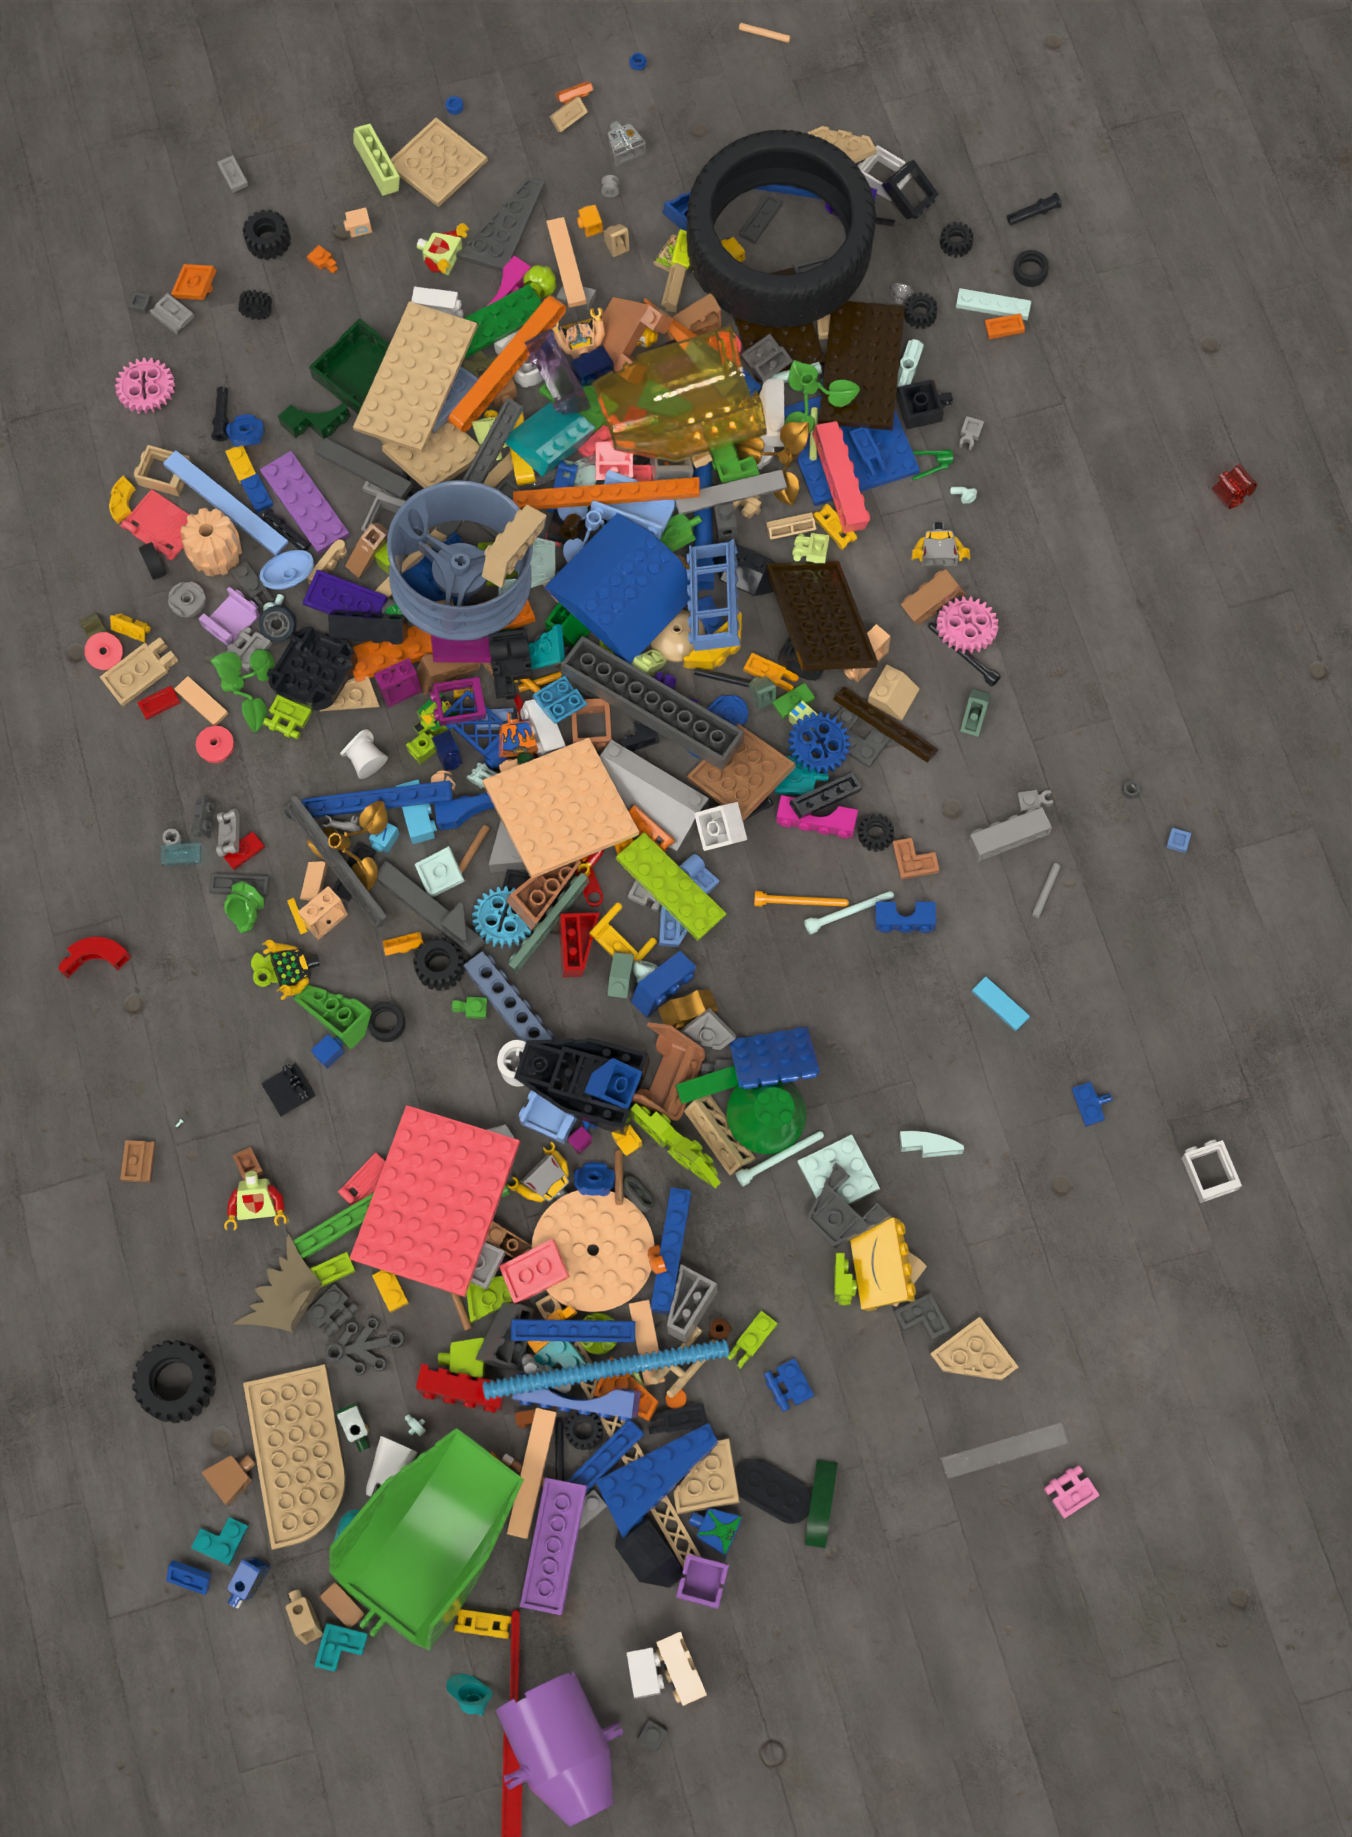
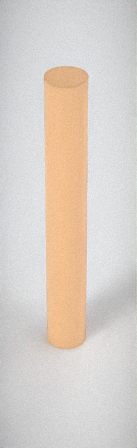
(763, 32)

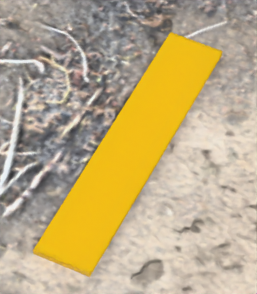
(294, 909)

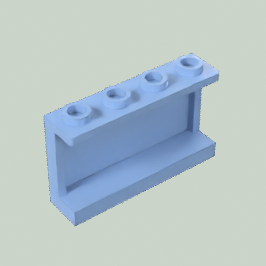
(648, 514)
(546, 1118)

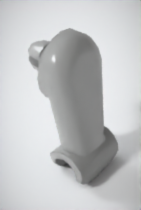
(346, 826)

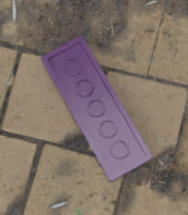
(304, 502)
(553, 1546)

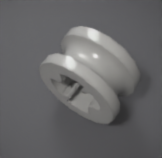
(175, 833)

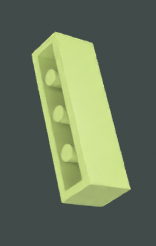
(376, 159)

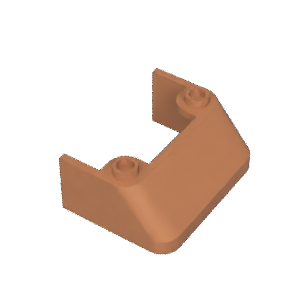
(680, 1063)

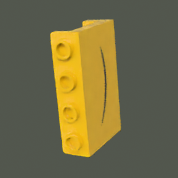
(883, 1266)

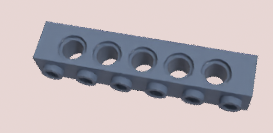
(475, 969)

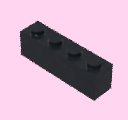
(368, 626)

